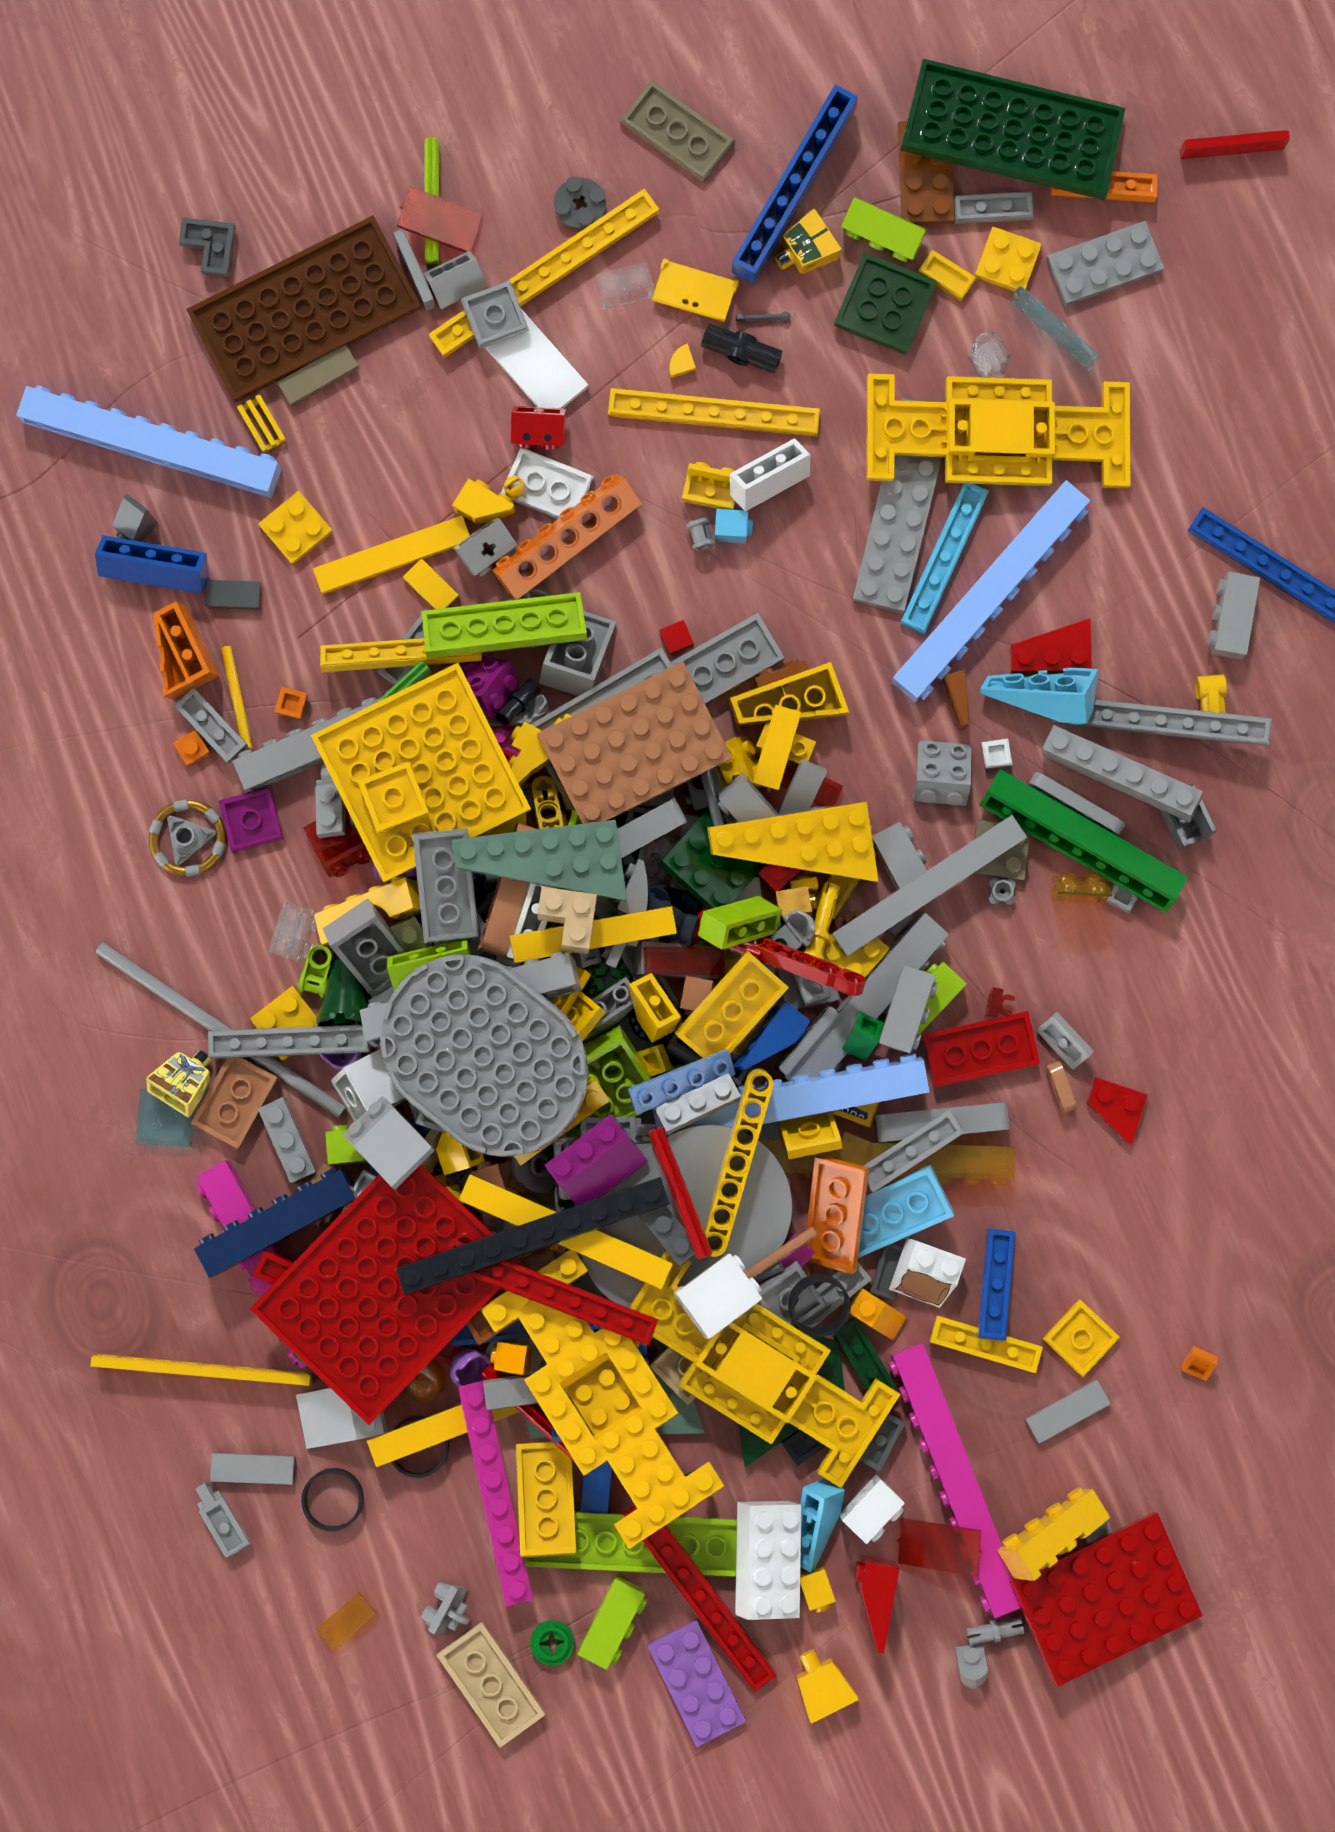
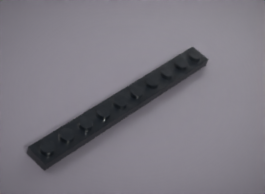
(532, 1236)

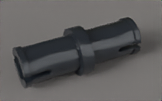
(518, 702)

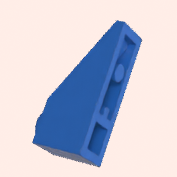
(778, 1031)

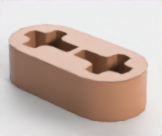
(1061, 1087)

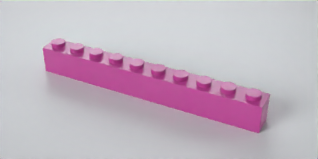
(954, 1472)

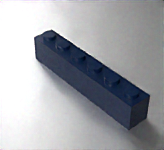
(275, 1223)

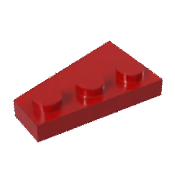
(1054, 650)

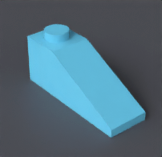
(820, 1510)

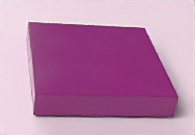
(251, 820)

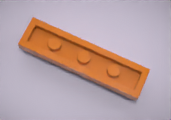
(1125, 187)

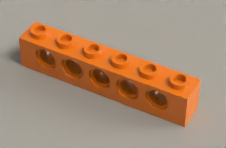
(581, 535)

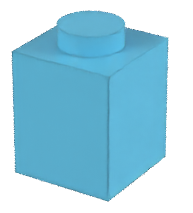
(732, 526)

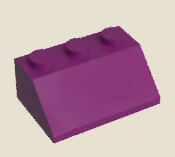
(596, 1162)

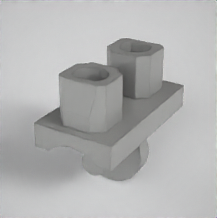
(451, 1610)

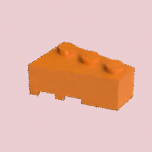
(182, 651)

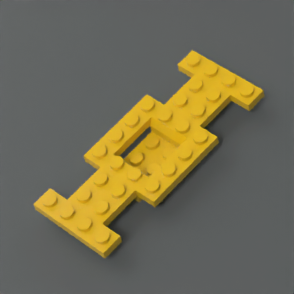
(998, 418)
(761, 1384)
(615, 1398)

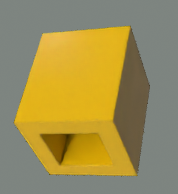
(817, 1589)

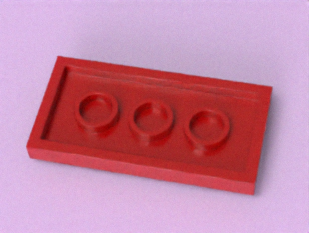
(981, 1049)

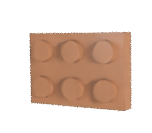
(234, 1101)

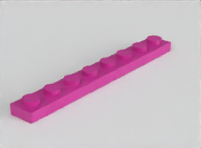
(495, 1494)

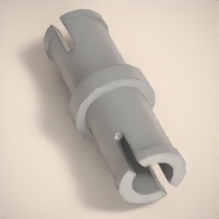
(994, 1631)

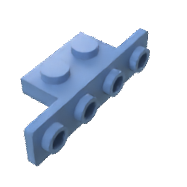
(680, 1081)

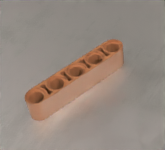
(503, 912)

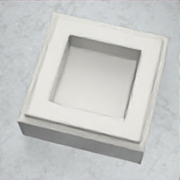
(996, 754)

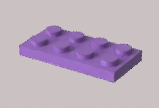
(696, 1682)

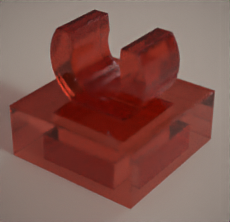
(995, 1002)

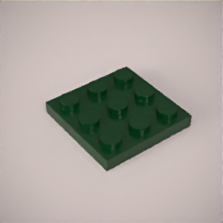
(885, 303)
(708, 877)

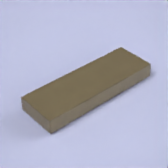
(318, 375)

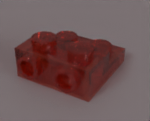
(340, 851)

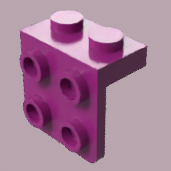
(491, 682)

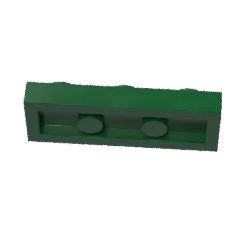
(862, 1354)

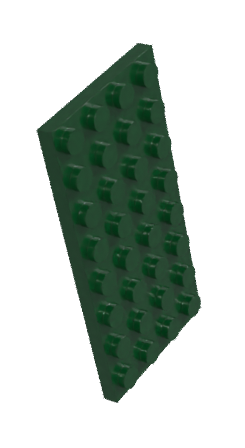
(1013, 129)

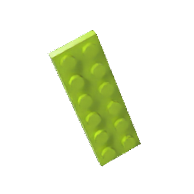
(503, 625)

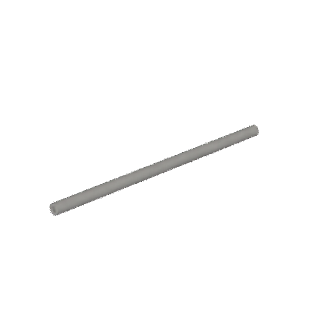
(213, 1024)

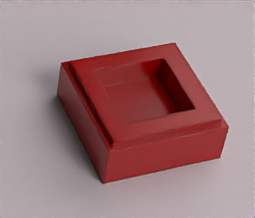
(676, 637)

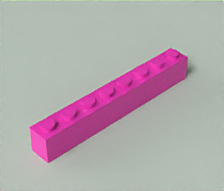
(233, 1203)

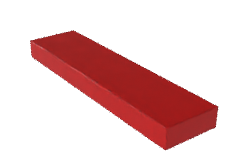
(1234, 144)

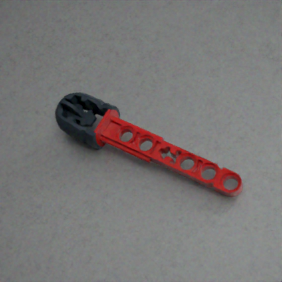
(687, 919)

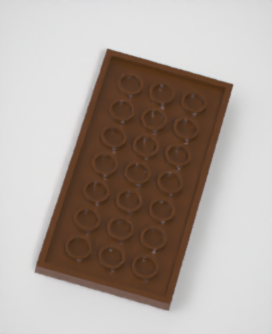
(303, 308)

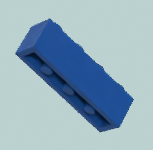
(151, 564)

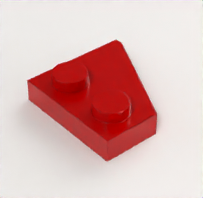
(1117, 1106)

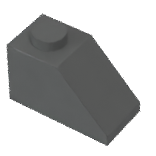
(133, 520)

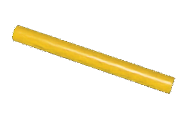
(236, 695)

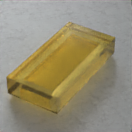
(346, 1621)

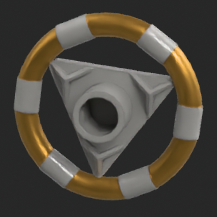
(187, 838)

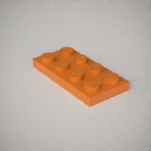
(837, 1212)

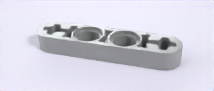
(1076, 803)

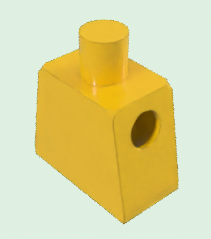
(823, 1687)

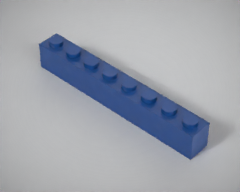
(794, 184)

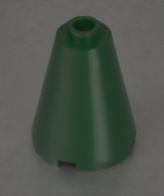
(342, 998)

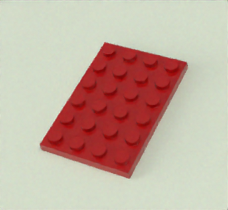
(1106, 1599)

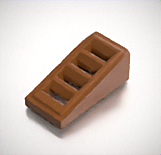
(956, 690)

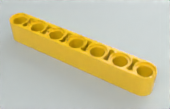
(742, 1149)

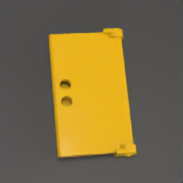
(683, 283)

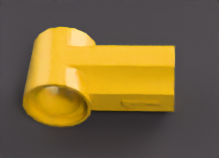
(1211, 692)

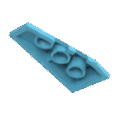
(1061, 696)

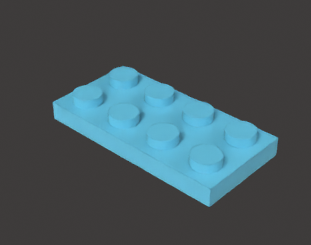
(903, 1209)

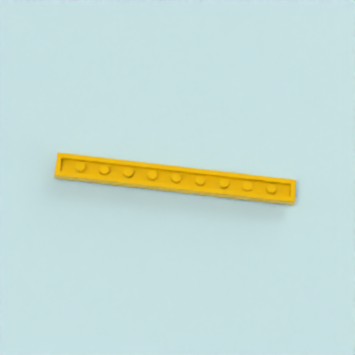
(557, 264)

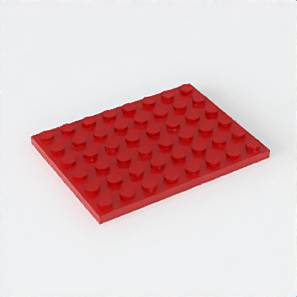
(344, 1298)

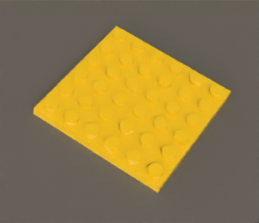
(451, 754)

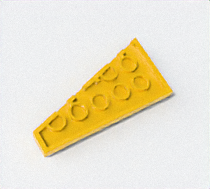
(817, 840)

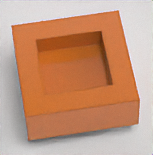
(291, 703)
(191, 748)
(1199, 1363)

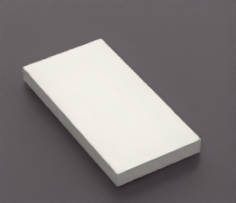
(538, 368)

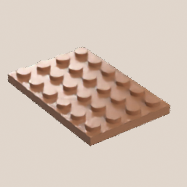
(634, 745)

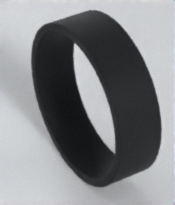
(835, 1325)
(419, 1475)
(311, 1519)

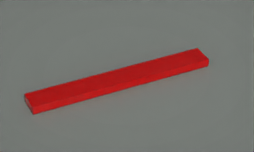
(568, 1299)
(709, 1606)

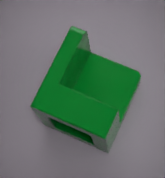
(864, 1036)

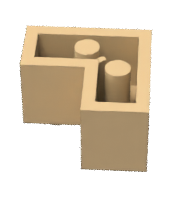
(574, 911)

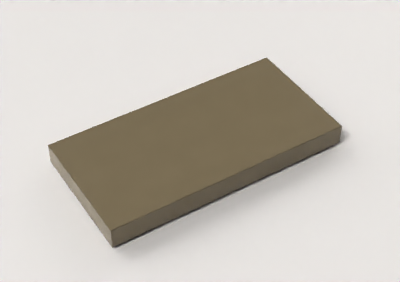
(677, 131)

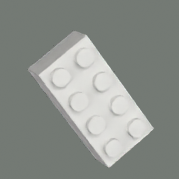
(768, 1560)

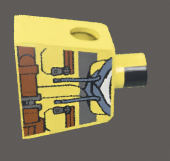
(181, 1081)

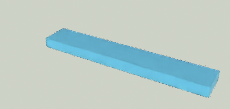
(944, 557)

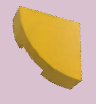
(681, 362)

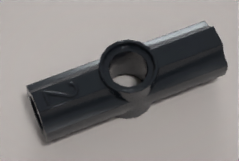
(741, 348)

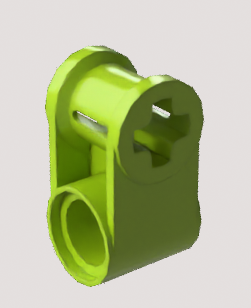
(316, 972)

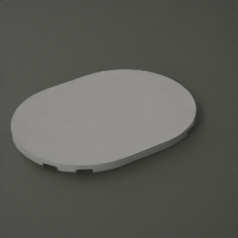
(484, 1055)
(699, 1151)

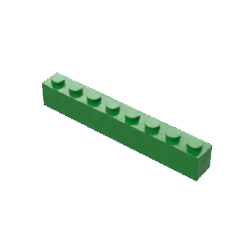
(1084, 841)

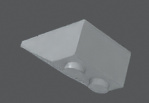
(577, 664)
(364, 944)
(388, 1142)
(331, 1421)

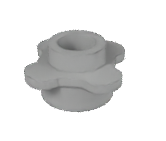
(1008, 886)

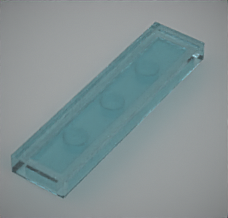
(1054, 327)

